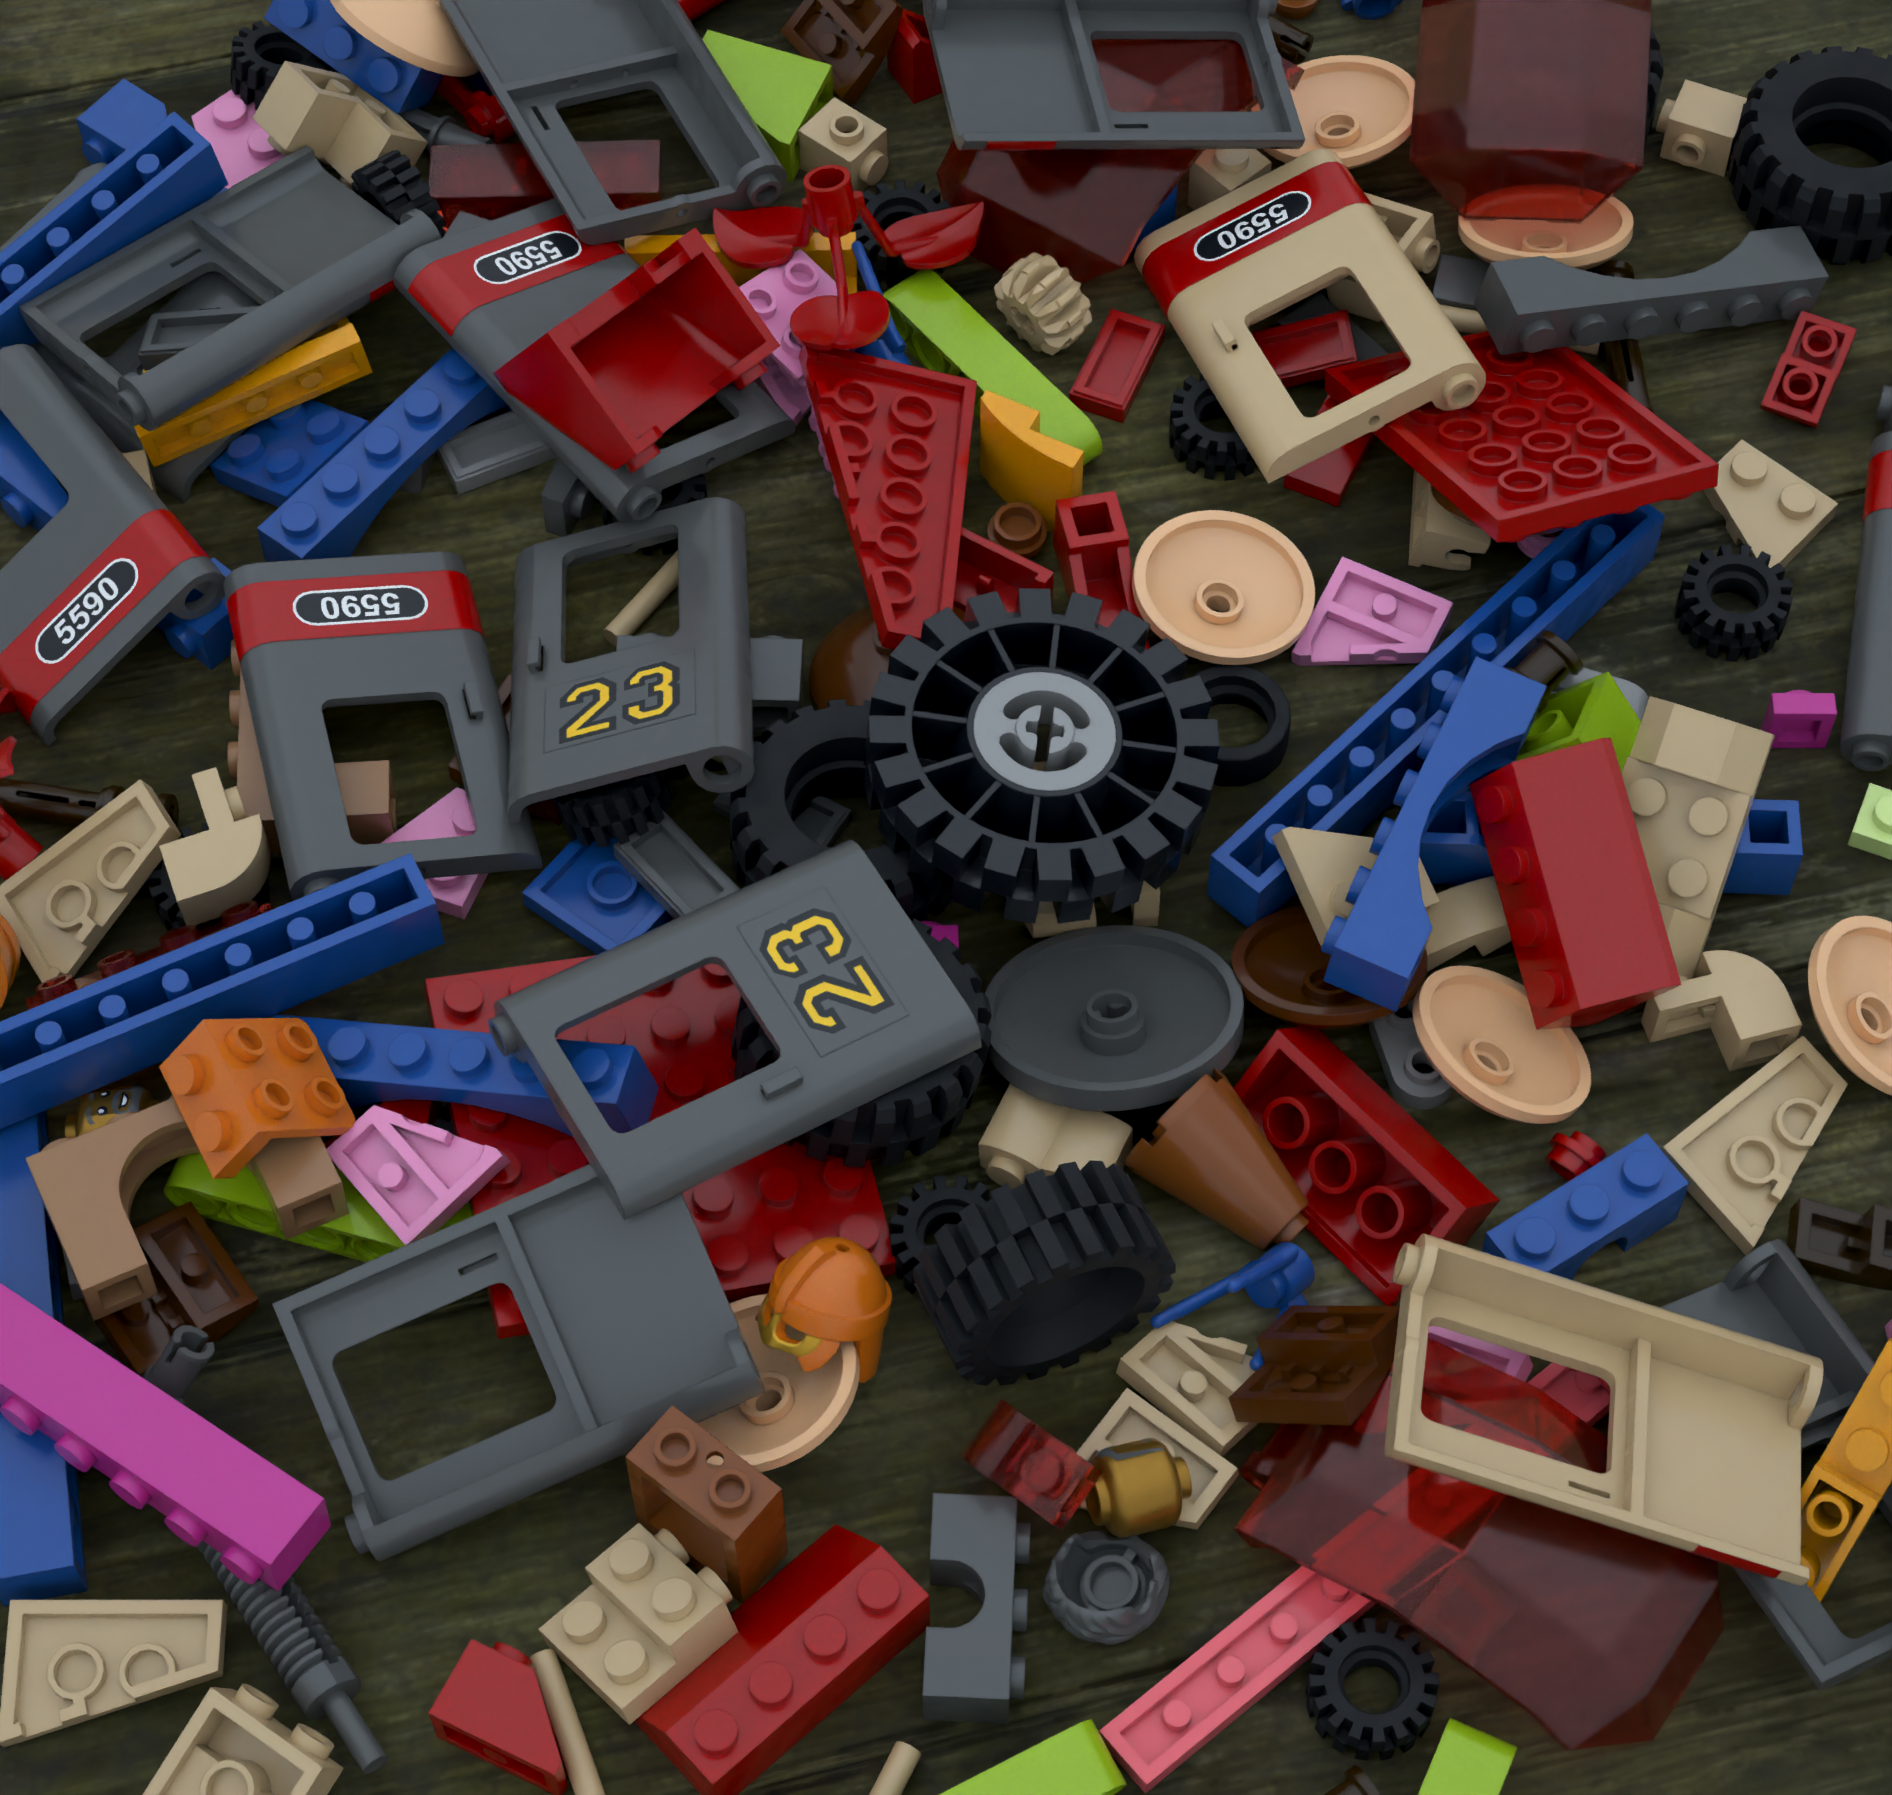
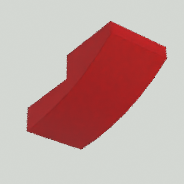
(1808, 369)

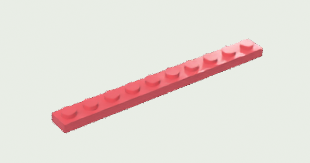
(1268, 1643)

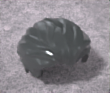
(1106, 1586)

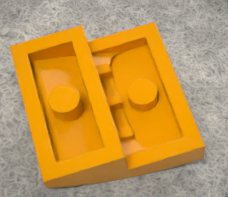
(1024, 462)

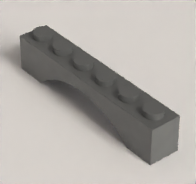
(1551, 305)

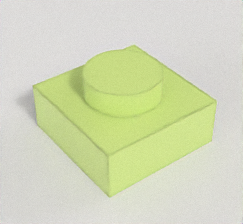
(1874, 823)

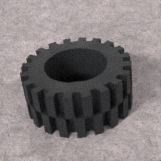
(1043, 1273)

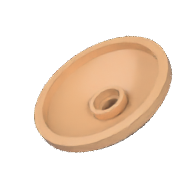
(410, 31)
(1351, 107)
(1576, 245)
(1226, 566)
(1854, 996)
(1488, 1049)
(805, 1402)

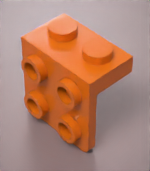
(253, 1084)

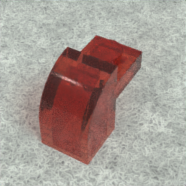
(1031, 1464)

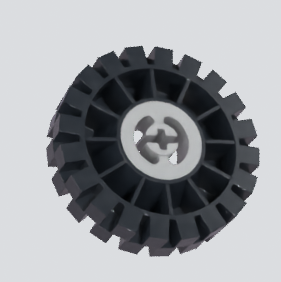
(959, 744)

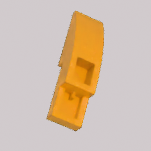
(1848, 1479)

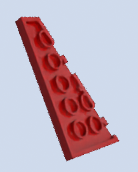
(901, 475)

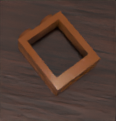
(720, 1515)

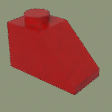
(499, 1715)

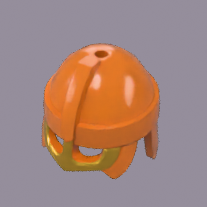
(834, 1297)

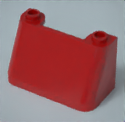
(643, 355)

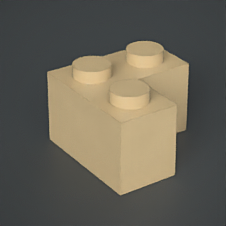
(333, 119)

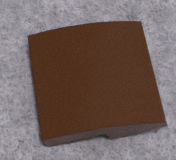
(847, 36)
(193, 1284)
(1319, 1365)

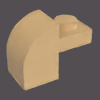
(219, 864)
(1735, 999)

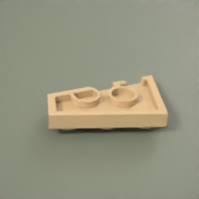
(85, 881)
(1755, 1139)
(102, 1656)

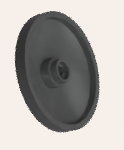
(1113, 1017)

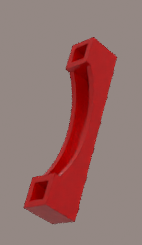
(1095, 552)

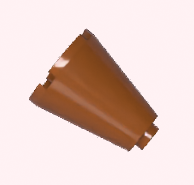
(1222, 1165)

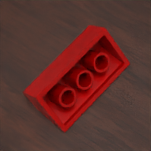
(1574, 885)
(1358, 1158)
(795, 1659)

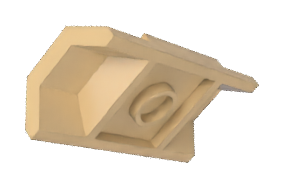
(1690, 801)

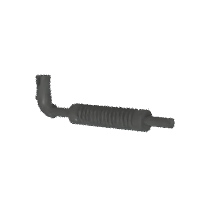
(281, 1620)

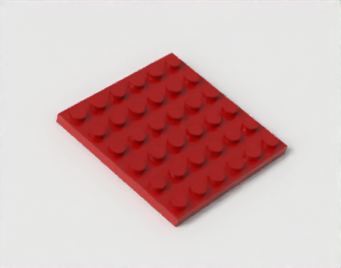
(684, 1035)

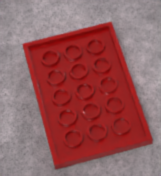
(1538, 444)

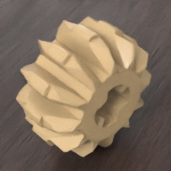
(1043, 303)

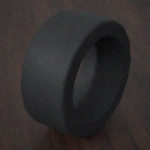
(1262, 694)

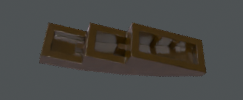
(1843, 1243)

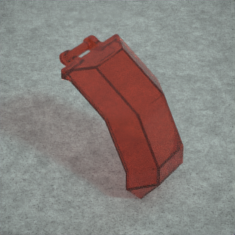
(1530, 104)
(1095, 203)
(1539, 1603)

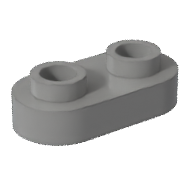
(1398, 1053)

